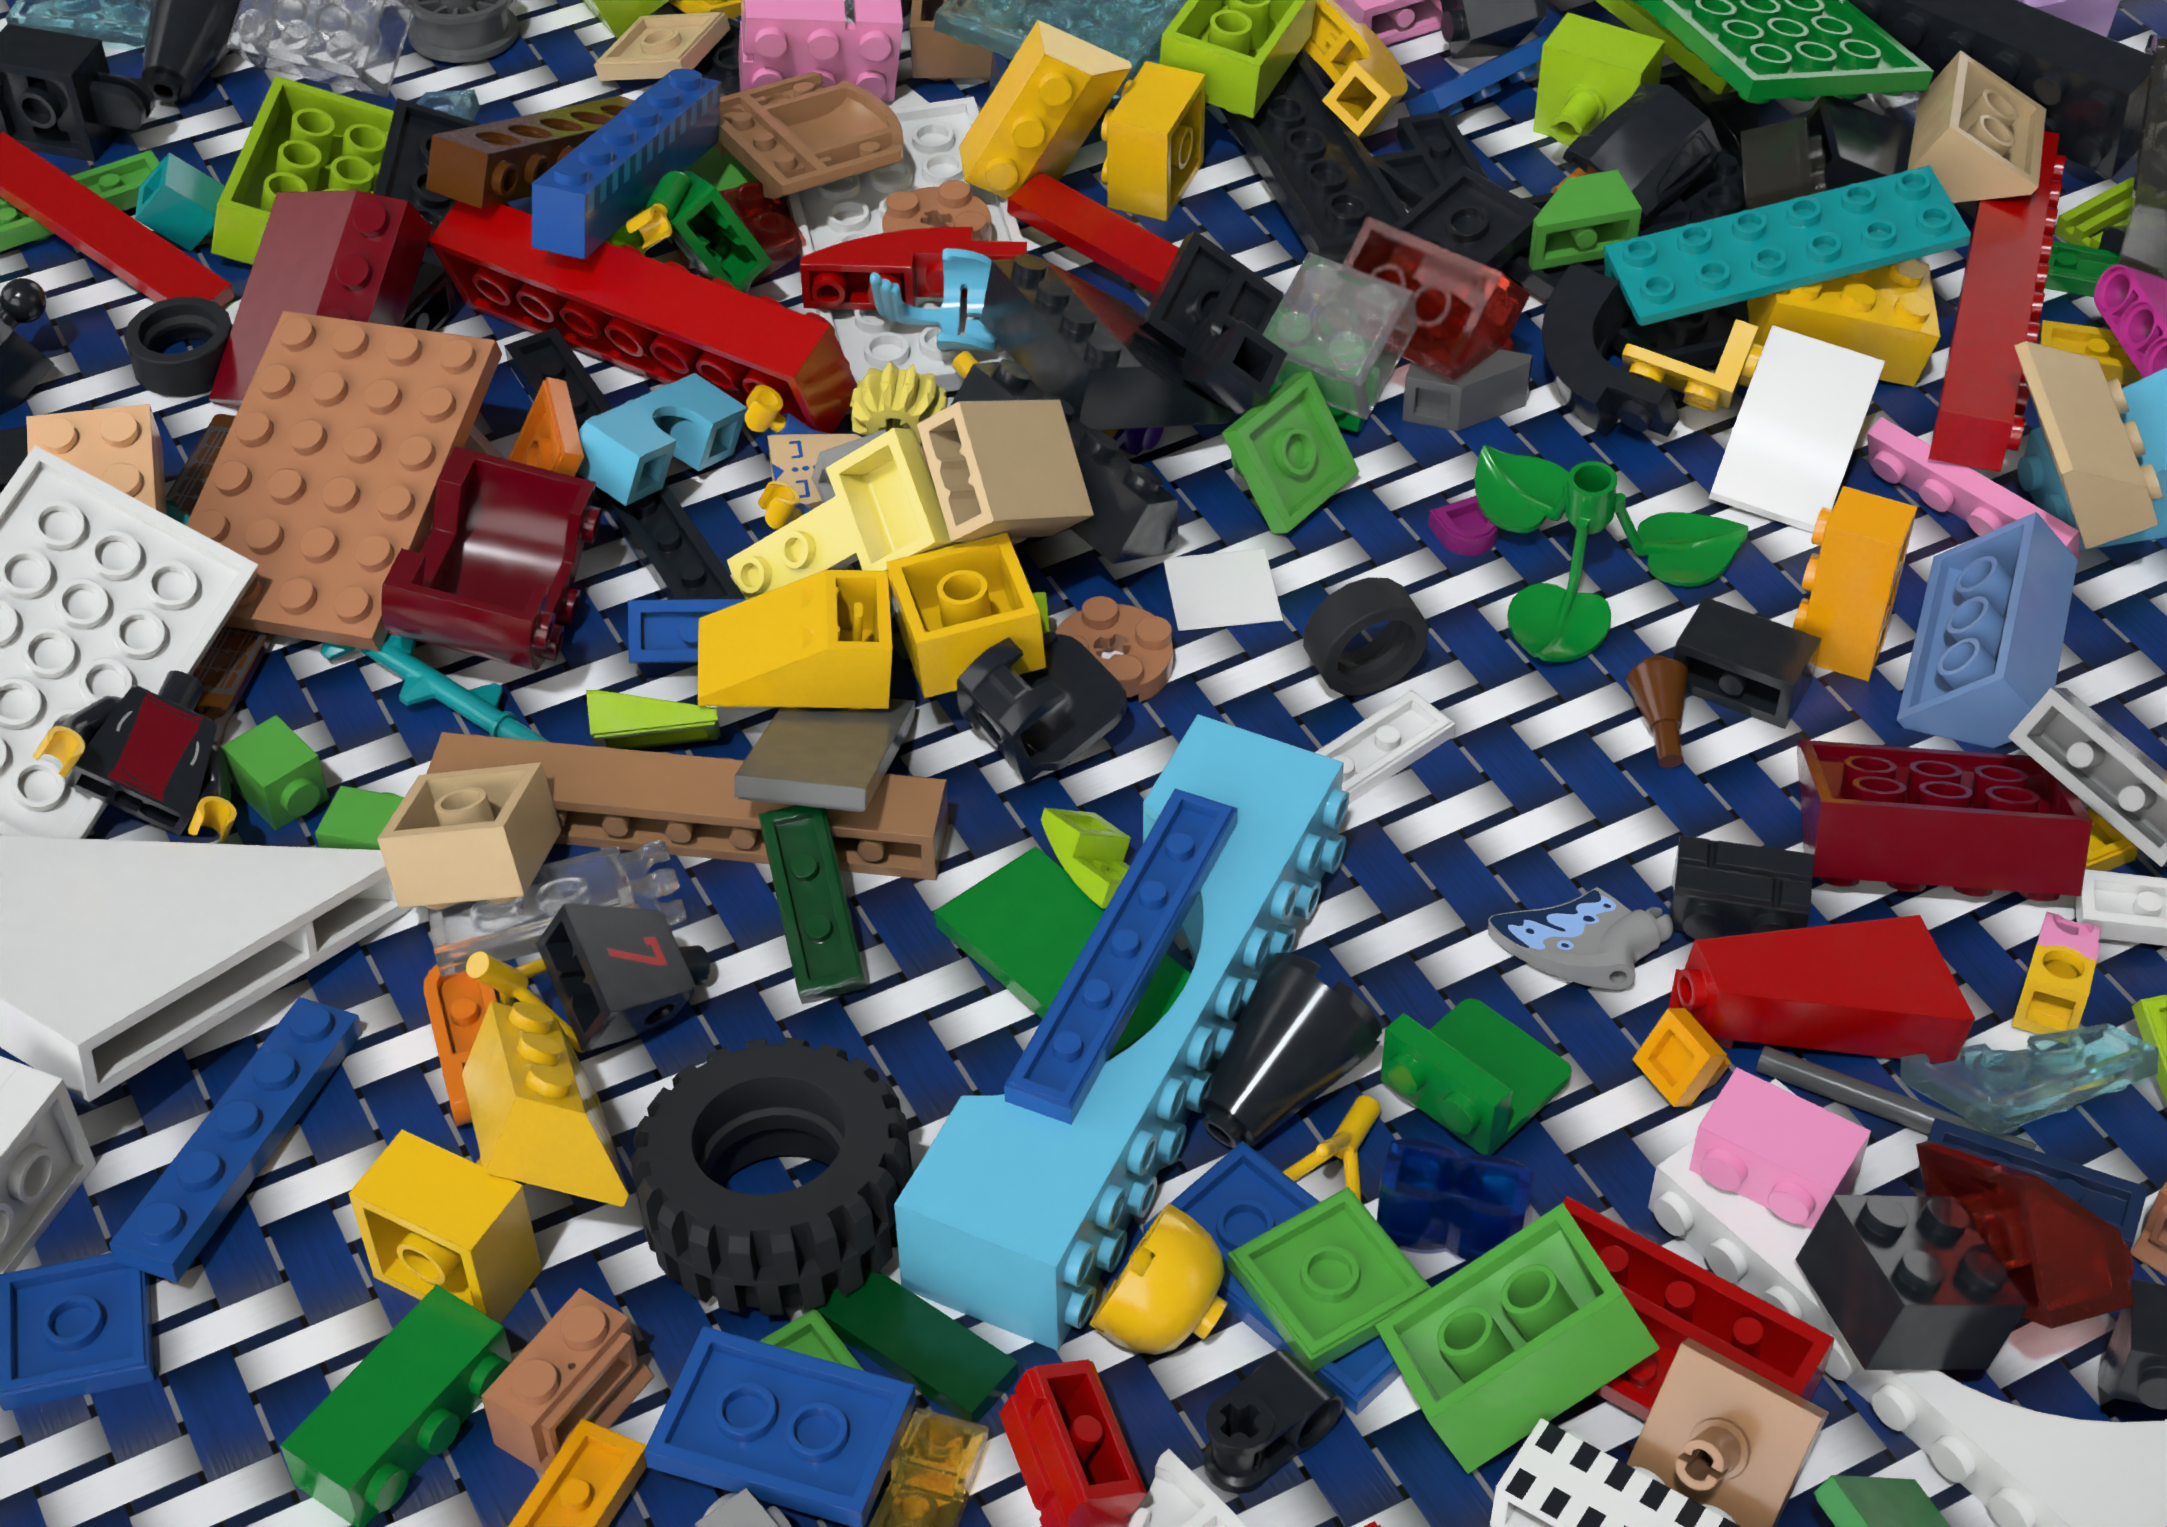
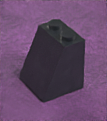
(1858, 141)

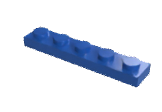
(235, 1140)

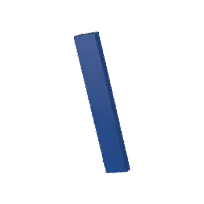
(1120, 957)

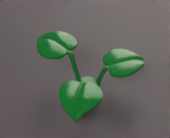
(1565, 624)

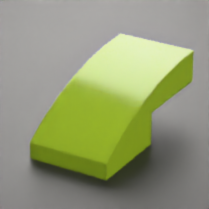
(1088, 850)

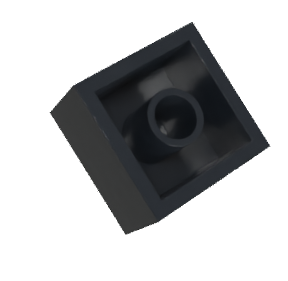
(1910, 1282)

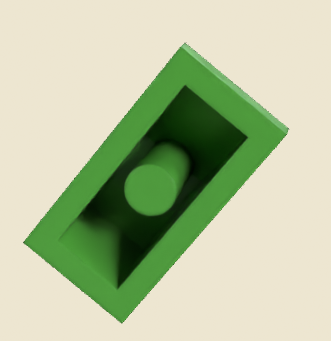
(1582, 219)

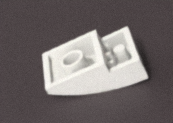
(1796, 429)

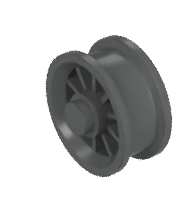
(462, 29)

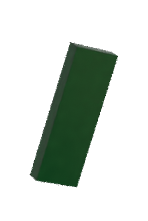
(812, 902)
(920, 1345)

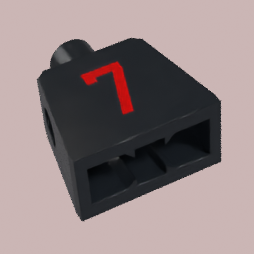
(618, 971)

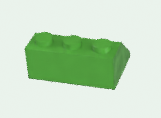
(1515, 1338)

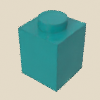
(179, 202)

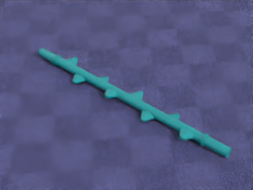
(425, 682)

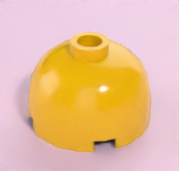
(1165, 1288)

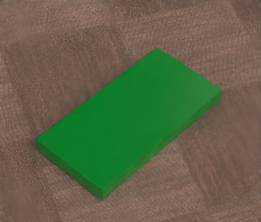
(1030, 929)

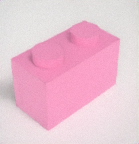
(1777, 1149)

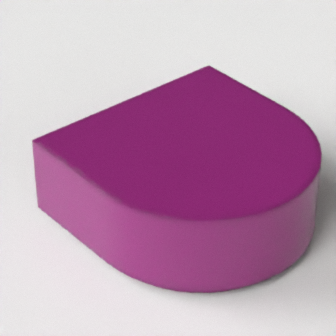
(1463, 527)

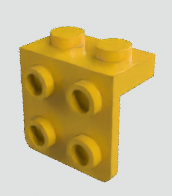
(1702, 388)

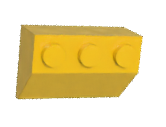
(1040, 110)
(537, 1107)

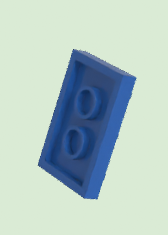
(781, 1427)

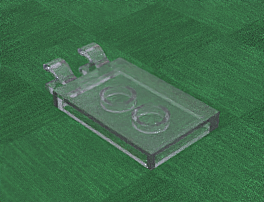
(516, 926)

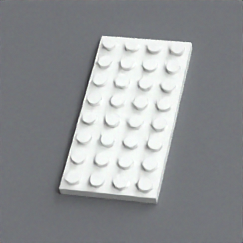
(856, 209)

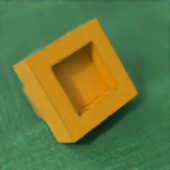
(1681, 1058)

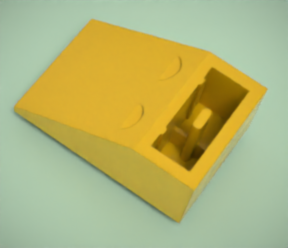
(801, 645)

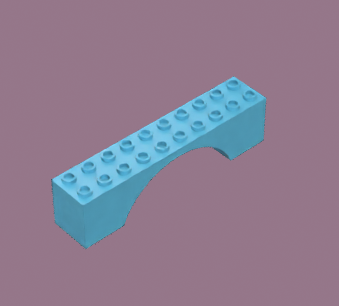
(1028, 1211)

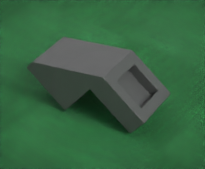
(1482, 393)

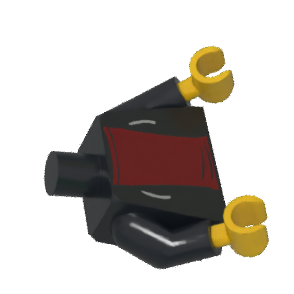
(149, 757)

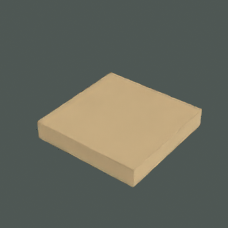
(662, 44)

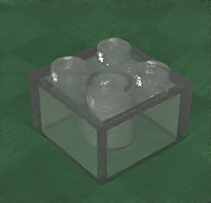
(1343, 331)

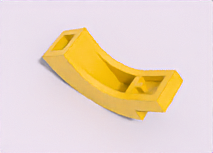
(1360, 66)

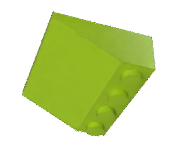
(297, 144)

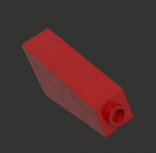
(1830, 989)

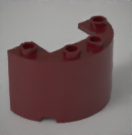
(495, 562)

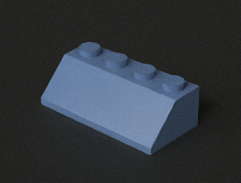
(1989, 634)

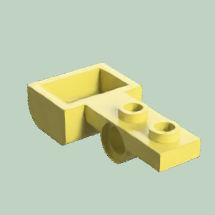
(879, 514)

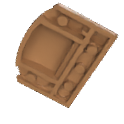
(808, 134)

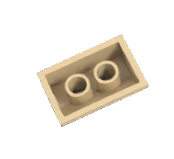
(1978, 134)
(2090, 443)

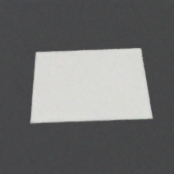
(1222, 589)

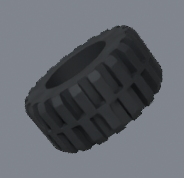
(756, 1107)

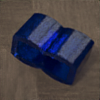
(1451, 1201)

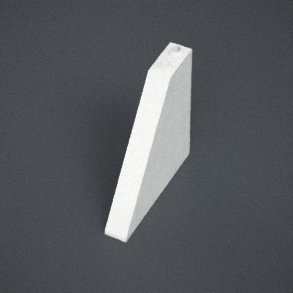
(151, 943)

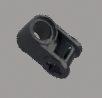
(1267, 1422)

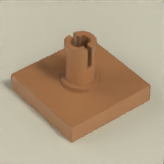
(1727, 1436)

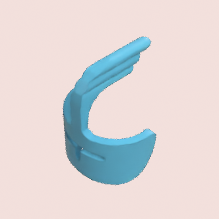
(961, 271)

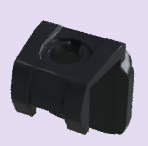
(1044, 714)

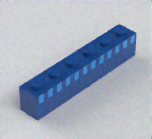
(619, 165)

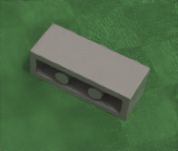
(2099, 768)

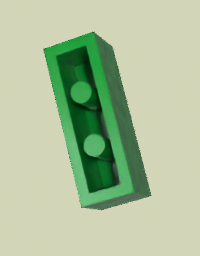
(397, 1407)

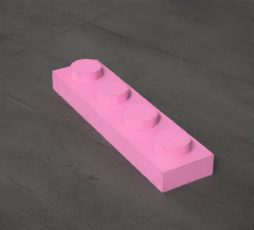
(1953, 487)

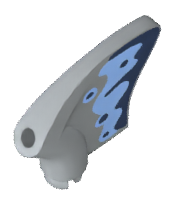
(1585, 939)

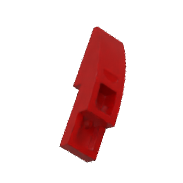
(912, 258)

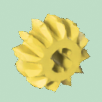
(895, 400)

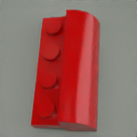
(1687, 1302)

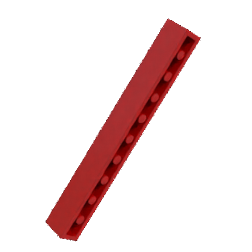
(1996, 309)

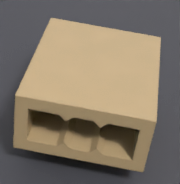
(1004, 469)

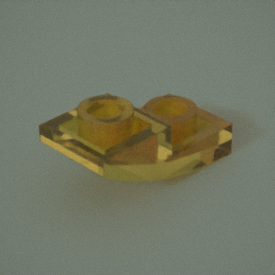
(932, 1472)

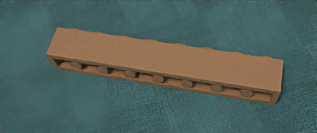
(689, 802)

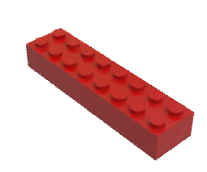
(646, 314)

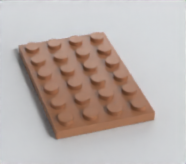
(338, 468)

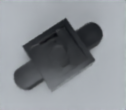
(62, 94)

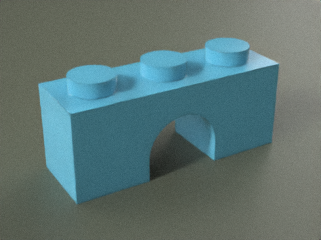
(634, 443)

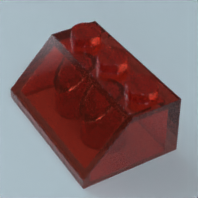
(1459, 303)
(2052, 1247)

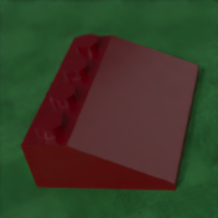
(328, 258)
(1940, 820)

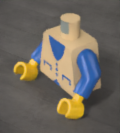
(792, 457)

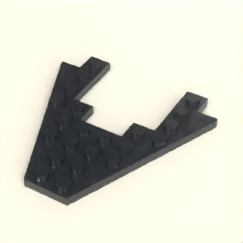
(1438, 150)

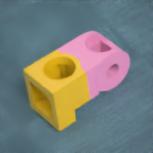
(2058, 976)

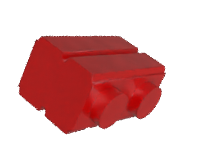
(1071, 1447)

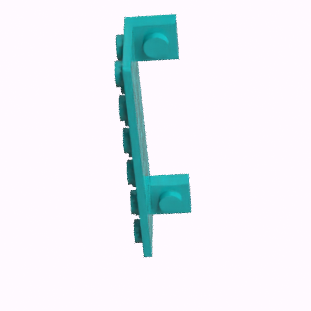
(1785, 245)

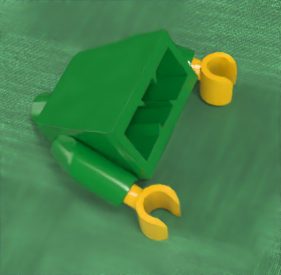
(702, 228)

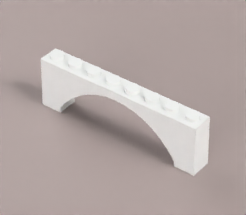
(2011, 1458)

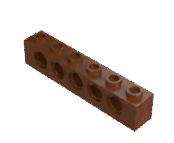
(504, 157)

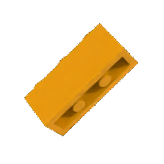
(1854, 579)

